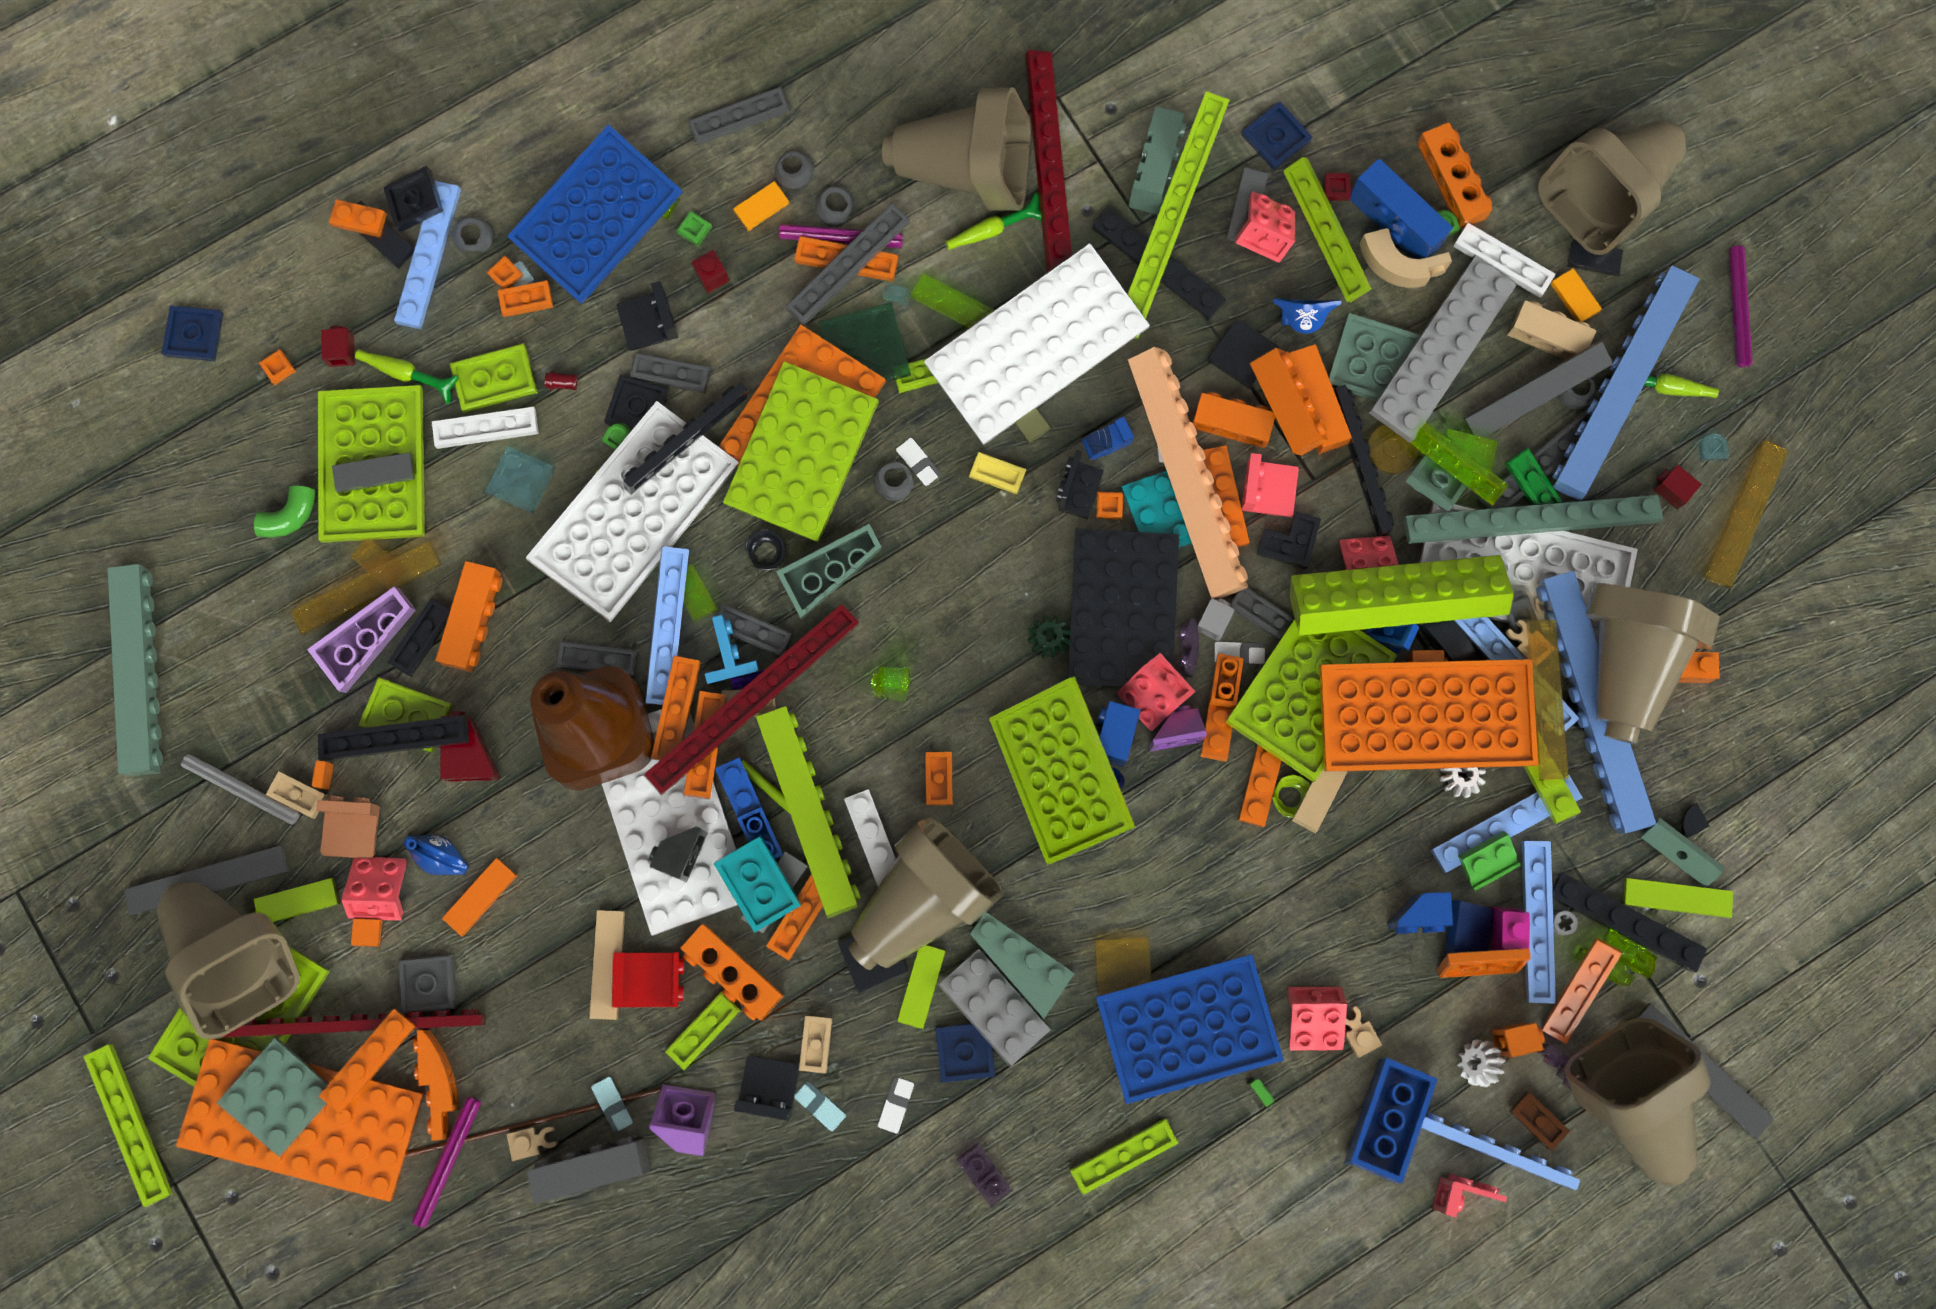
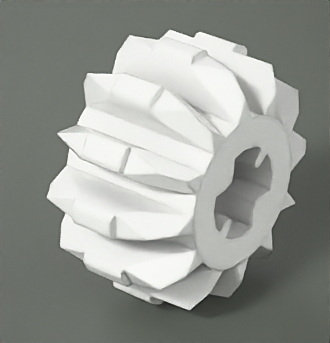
(1463, 785)
(1481, 1063)

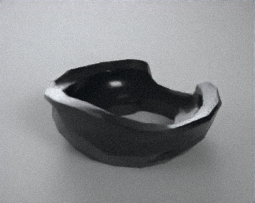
(768, 536)

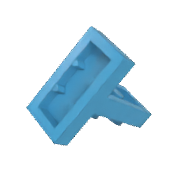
(729, 654)

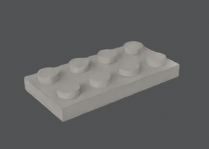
(994, 1007)

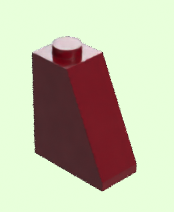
(467, 760)

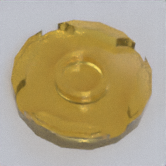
(1391, 451)

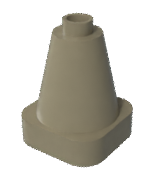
(969, 149)
(1611, 182)
(1643, 653)
(922, 896)
(222, 961)
(1645, 1089)

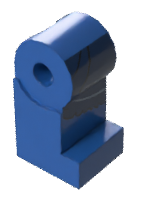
(1108, 439)

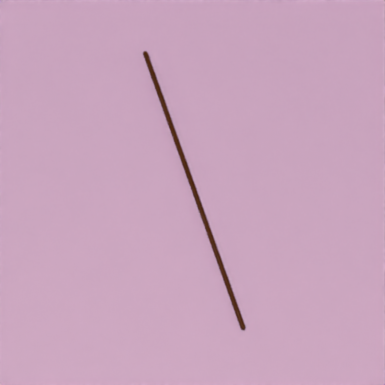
(531, 1122)

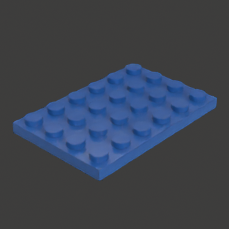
(595, 214)
(1189, 1029)

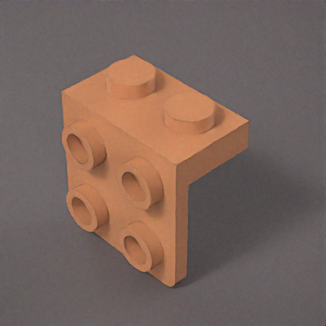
(349, 827)

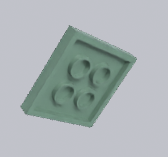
(1369, 355)
(276, 1097)

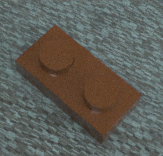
(1539, 1121)

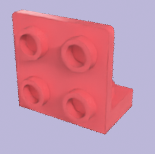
(1268, 227)
(1269, 487)
(1367, 552)
(1156, 691)
(374, 888)
(1317, 1018)
(1450, 1198)

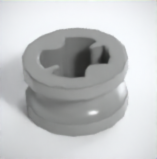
(1571, 927)

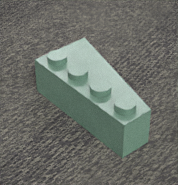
(1156, 160)
(825, 570)
(1025, 965)

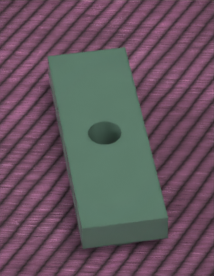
(1683, 852)

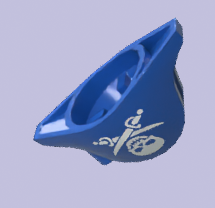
(1305, 315)
(435, 855)

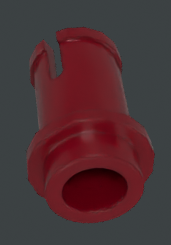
(560, 381)

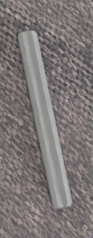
(240, 789)

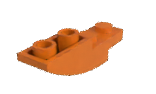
(1221, 703)
(435, 1071)

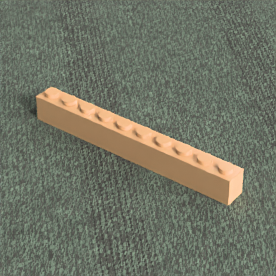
(1188, 473)

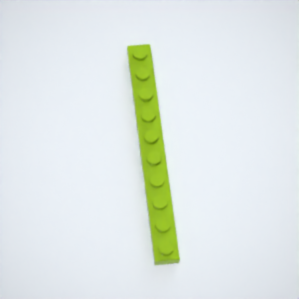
(1177, 201)

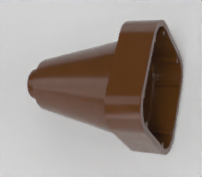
(591, 726)

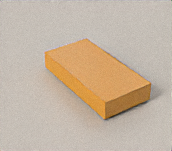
(761, 206)
(1576, 296)

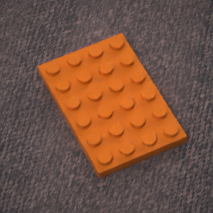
(811, 354)

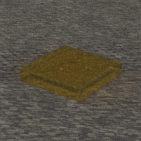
(1122, 964)

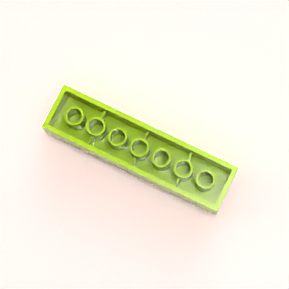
(1400, 595)

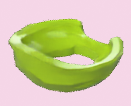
(1296, 782)

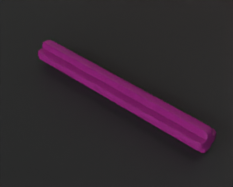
(834, 235)
(1740, 306)
(446, 1162)

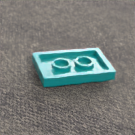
(1156, 507)
(757, 883)

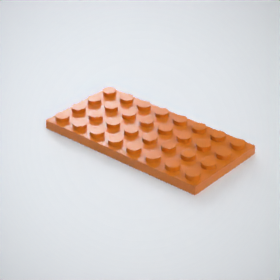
(1428, 715)
(345, 1151)

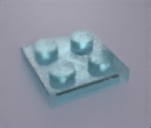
(520, 480)

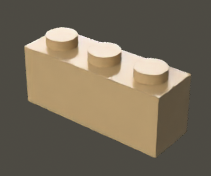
(1550, 330)

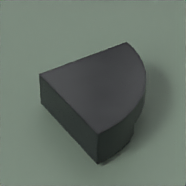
(1693, 821)

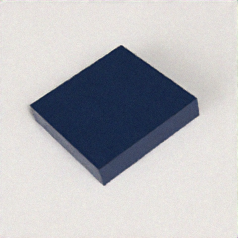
(1276, 135)
(192, 333)
(1470, 928)
(963, 1054)

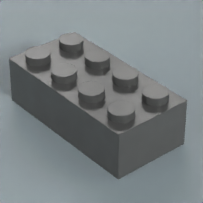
(587, 1171)

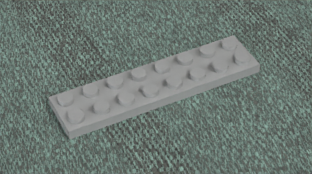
(1442, 348)

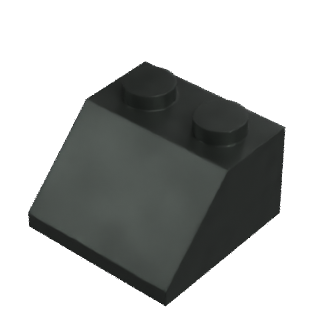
(678, 853)

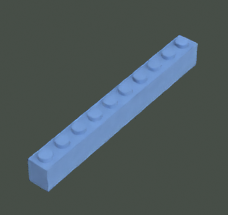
(1625, 384)
(1579, 654)

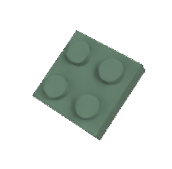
(1436, 483)

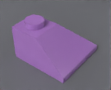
(1180, 729)
(683, 1118)

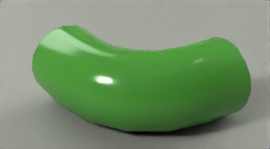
(290, 517)

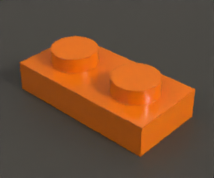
(357, 218)
(525, 298)
(938, 778)

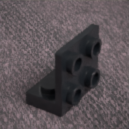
(647, 319)
(1080, 489)
(768, 1088)

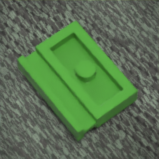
(1489, 860)

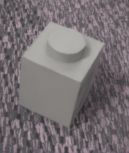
(1215, 618)

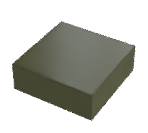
(1032, 425)

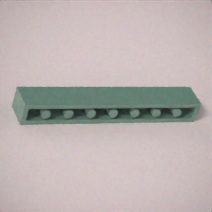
(134, 670)

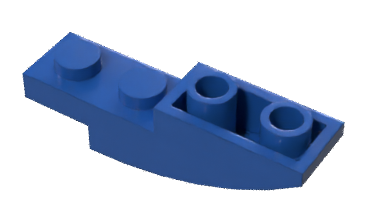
(747, 804)

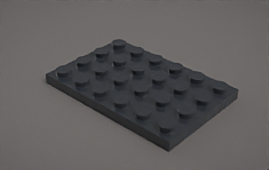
(1121, 604)

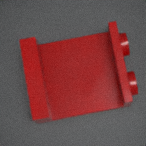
(646, 979)

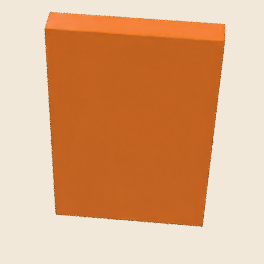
(1483, 963)

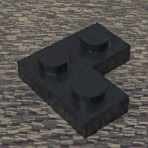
(1292, 548)

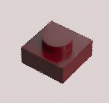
(1337, 186)

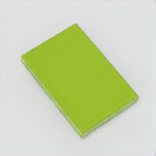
(493, 378)
(398, 704)

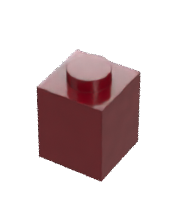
(710, 271)
(337, 346)
(1676, 486)

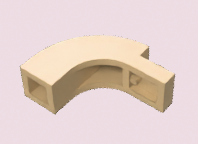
(1396, 268)

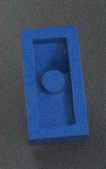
(1394, 637)

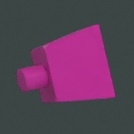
(1510, 929)

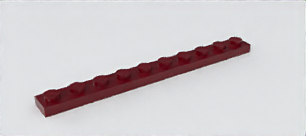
(1048, 158)
(750, 700)
(330, 1024)

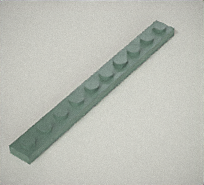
(1533, 519)

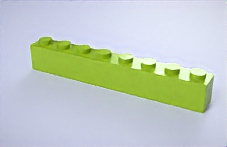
(807, 812)

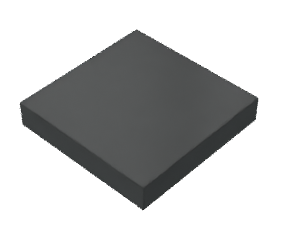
(427, 984)

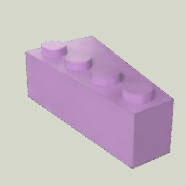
(359, 640)

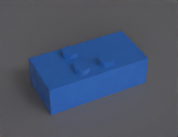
(1400, 209)
(1390, 1120)

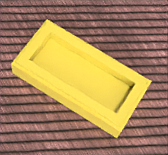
(997, 473)

